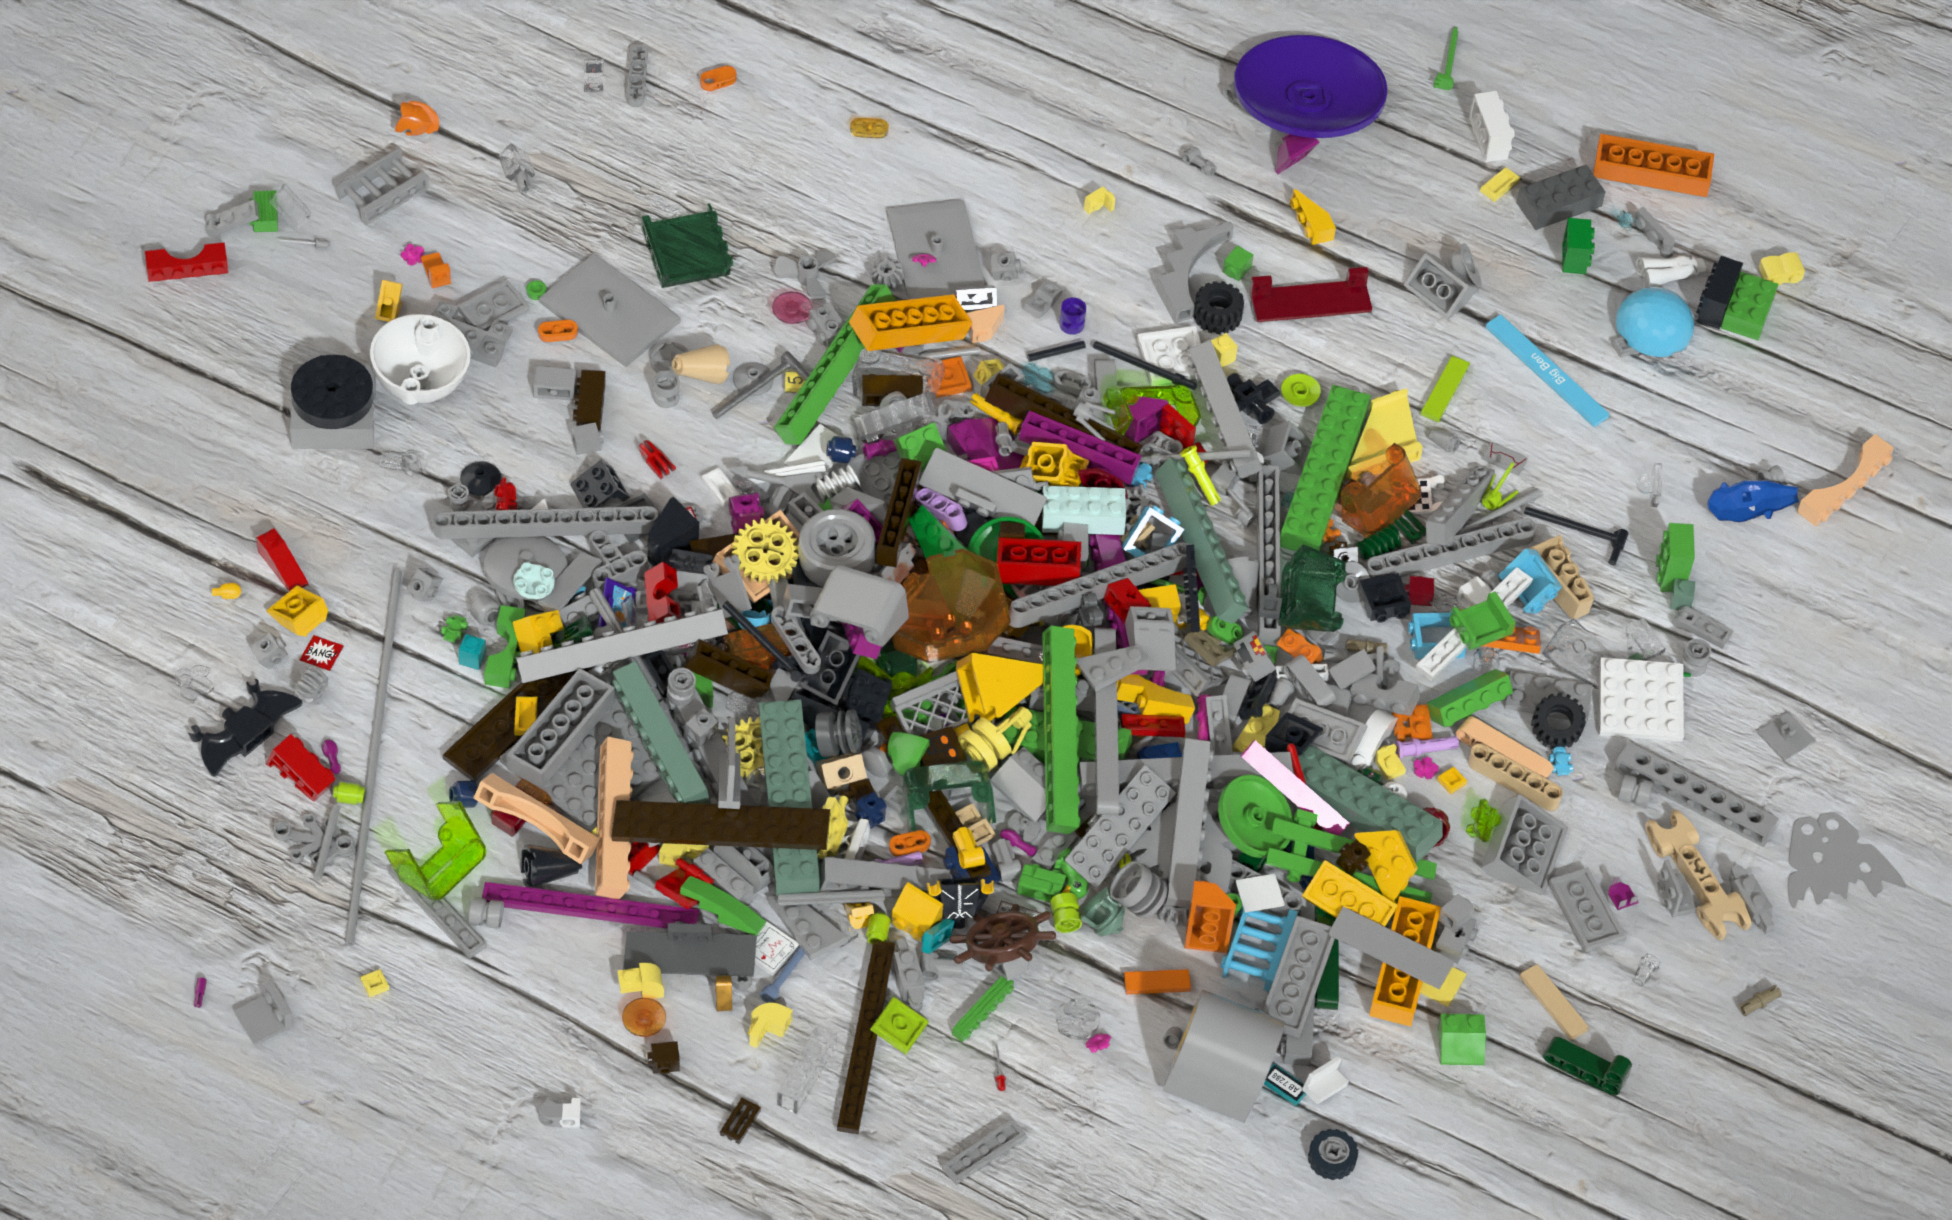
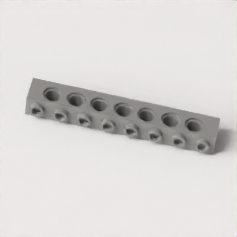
(1701, 802)

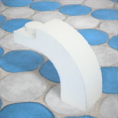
(1379, 727)

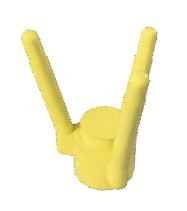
(1019, 719)

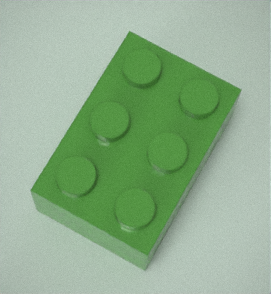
(1749, 306)
(1675, 555)

